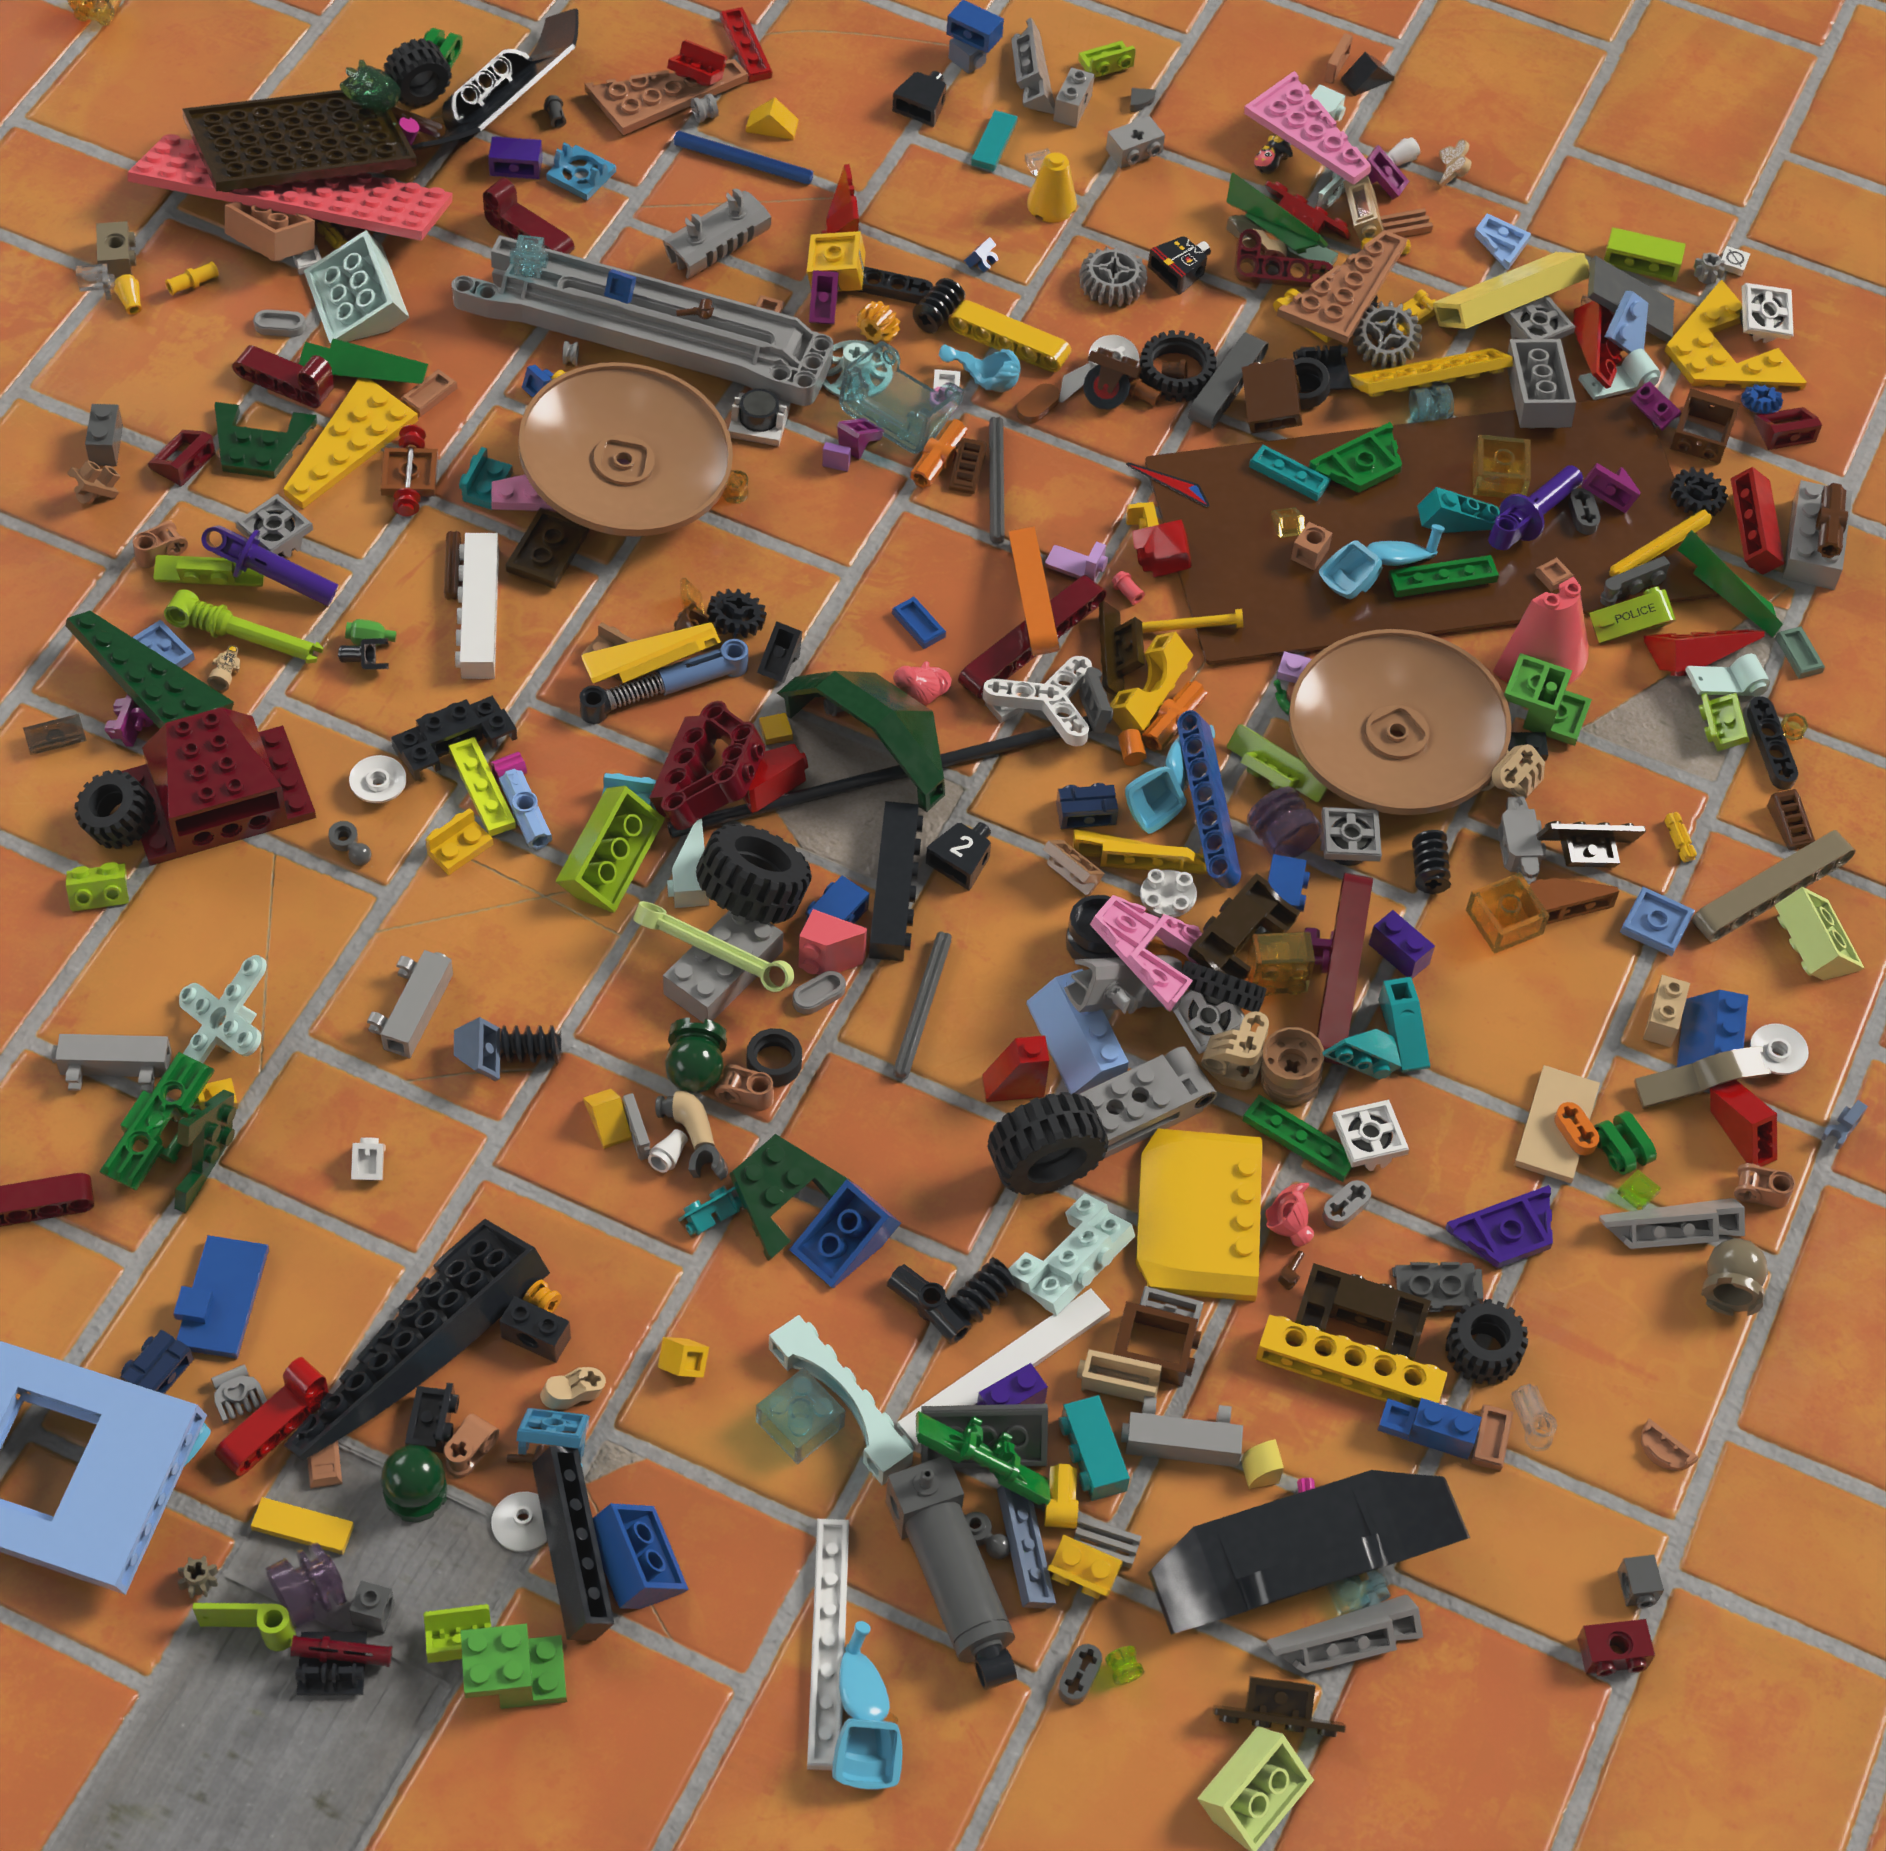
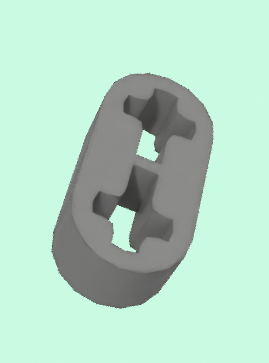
(1351, 1208)

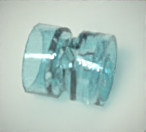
(1428, 404)

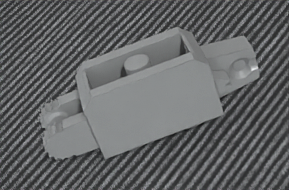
(1518, 839)

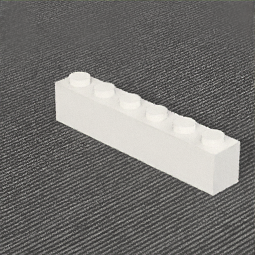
(479, 606)

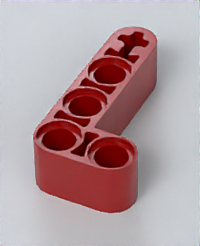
(275, 1418)

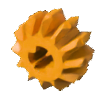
(878, 322)

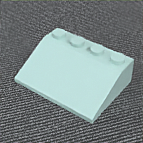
(356, 290)

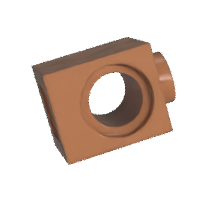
(1311, 546)

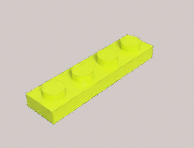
(482, 786)

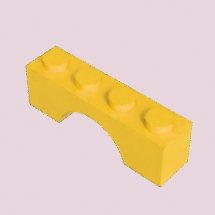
(1166, 661)

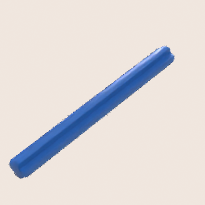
(743, 157)

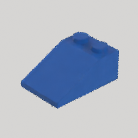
(844, 1234)

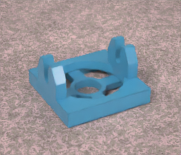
(595, 177)
(552, 1433)

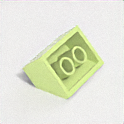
(1817, 935)
(1256, 1788)

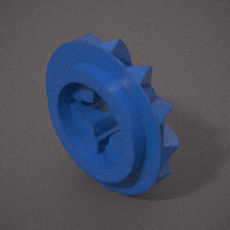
(1768, 402)

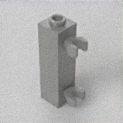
(416, 1004)
(112, 1056)
(1183, 1438)

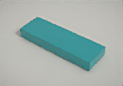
(994, 140)
(1289, 472)

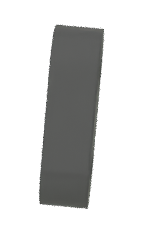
(1589, 510)
(1086, 1677)

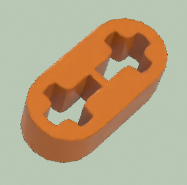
(1577, 1128)

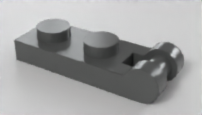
(1634, 580)
(1095, 700)

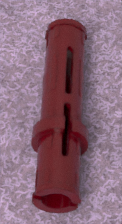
(301, 1647)

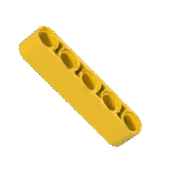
(1007, 333)

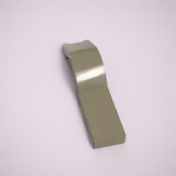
(1700, 1076)

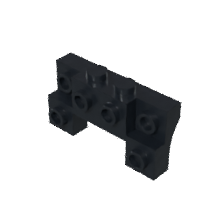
(455, 723)

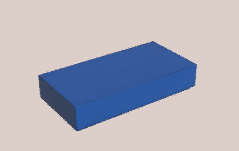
(919, 622)

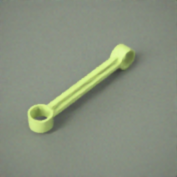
(655, 918)

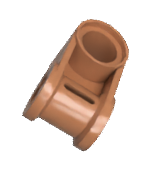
(158, 542)
(743, 1087)
(1763, 1185)
(469, 1445)

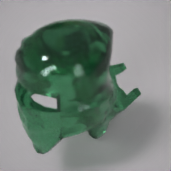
(370, 88)

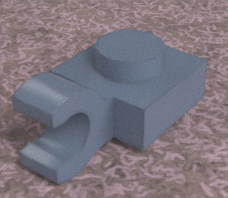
(1848, 1121)

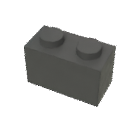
(104, 434)

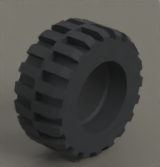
(753, 874)
(1047, 1143)

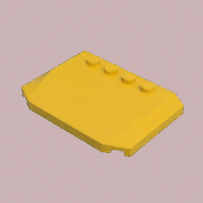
(1200, 1214)

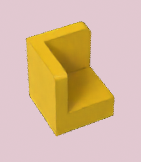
(683, 1357)

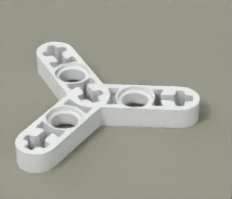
(1057, 703)

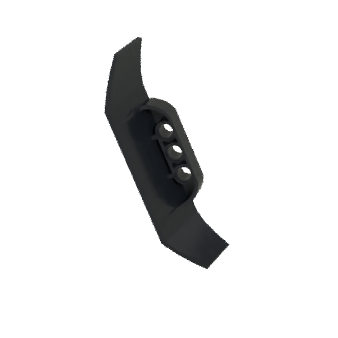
(515, 76)
(1303, 1544)

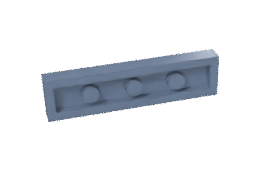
(1026, 1550)

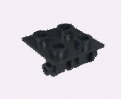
(1333, 360)
(333, 1676)

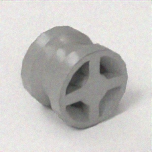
(704, 107)

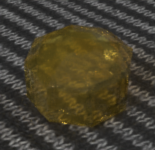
(1794, 726)

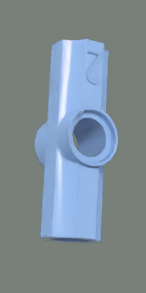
(531, 819)

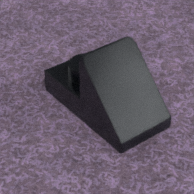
(780, 651)

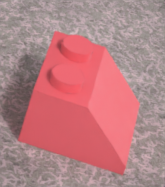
(830, 944)

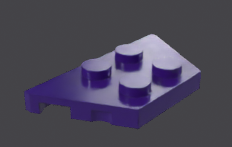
(1508, 1229)

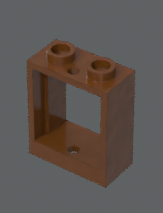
(1698, 405)
(1170, 1372)

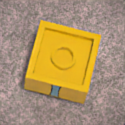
(839, 254)

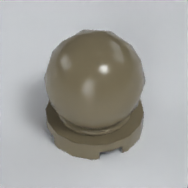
(1735, 1277)

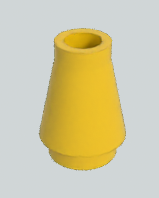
(129, 293)

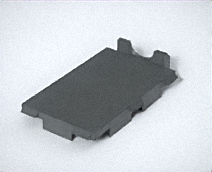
(1446, 1284)

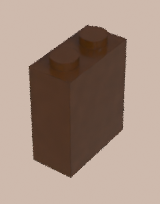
(1272, 395)

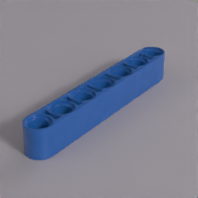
(1216, 807)

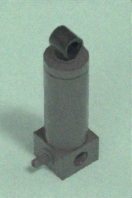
(928, 1510)

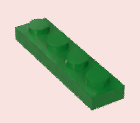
(1443, 576)
(1298, 1137)

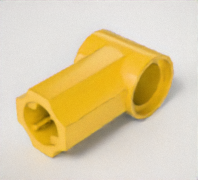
(1063, 1507)

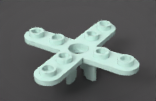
(236, 1028)

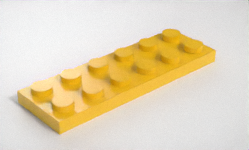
(1432, 370)

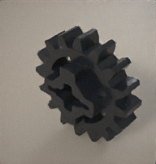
(1698, 491)
(736, 613)

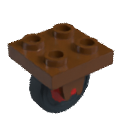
(1108, 382)

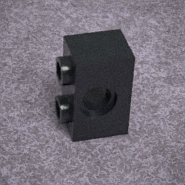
(535, 1329)

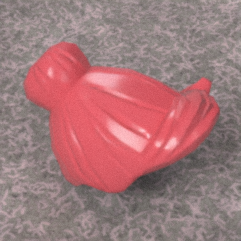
(922, 682)
(1290, 1215)

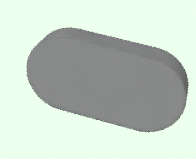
(279, 323)
(819, 992)

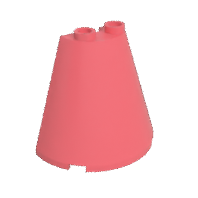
(1550, 632)

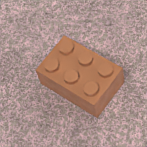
(269, 231)

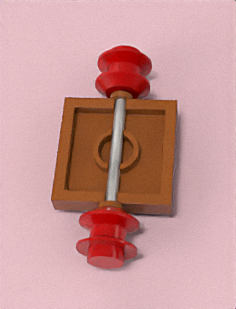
(409, 471)

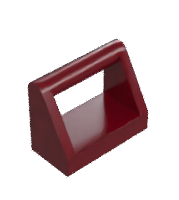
(1788, 433)
(189, 461)

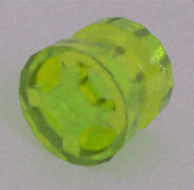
(1124, 1665)

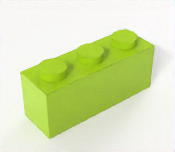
(1644, 254)

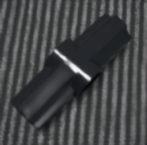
(941, 1314)

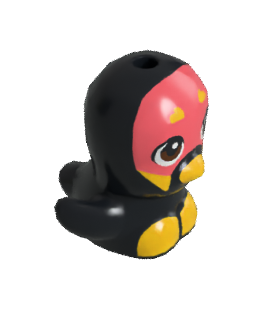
(1270, 155)

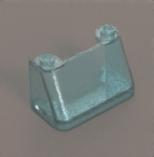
(895, 400)

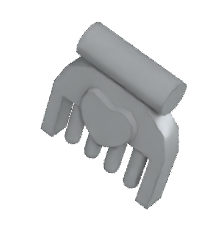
(235, 1387)

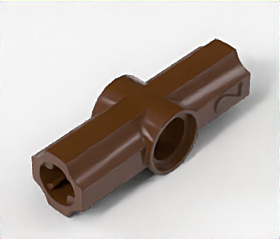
(1831, 520)

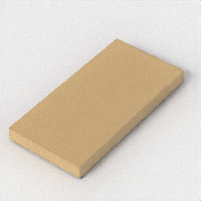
(1542, 1143)

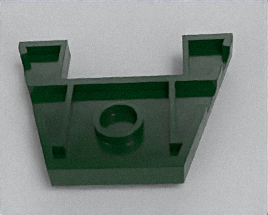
(257, 450)
(210, 1134)
(772, 1179)

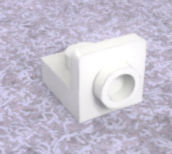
(367, 1159)

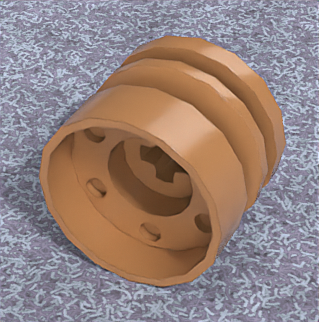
(1292, 1066)

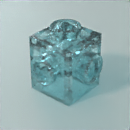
(529, 256)

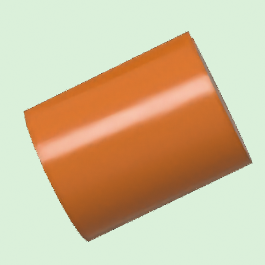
(1132, 747)

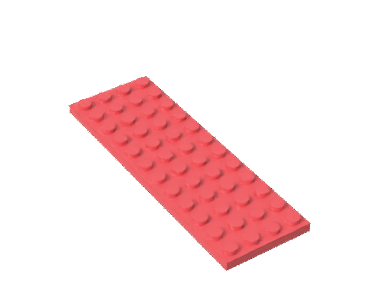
(345, 200)

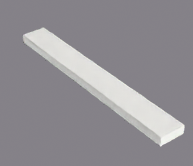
(1029, 1348)
(827, 1641)

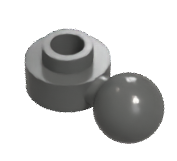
(358, 852)
(996, 1545)

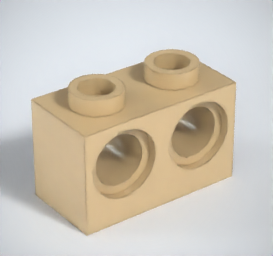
(1666, 1011)

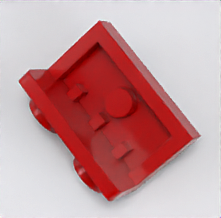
(698, 63)

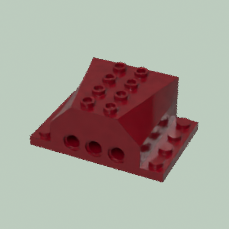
(218, 783)

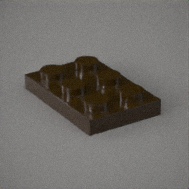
(547, 548)

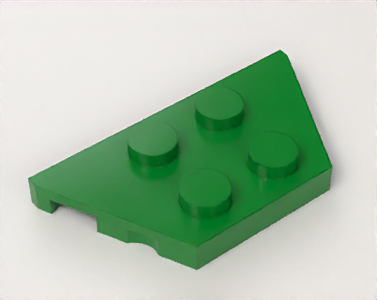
(1362, 460)

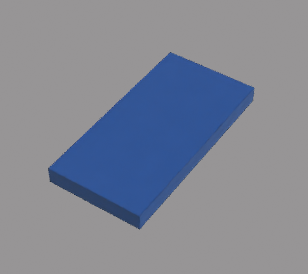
(233, 1275)

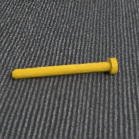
(1195, 622)

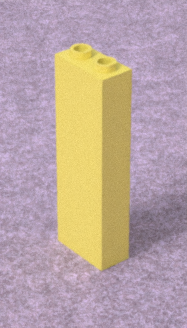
(1511, 290)

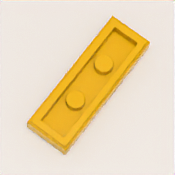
(302, 1525)

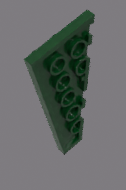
(147, 677)

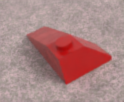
(843, 210)
(1601, 354)
(1699, 649)

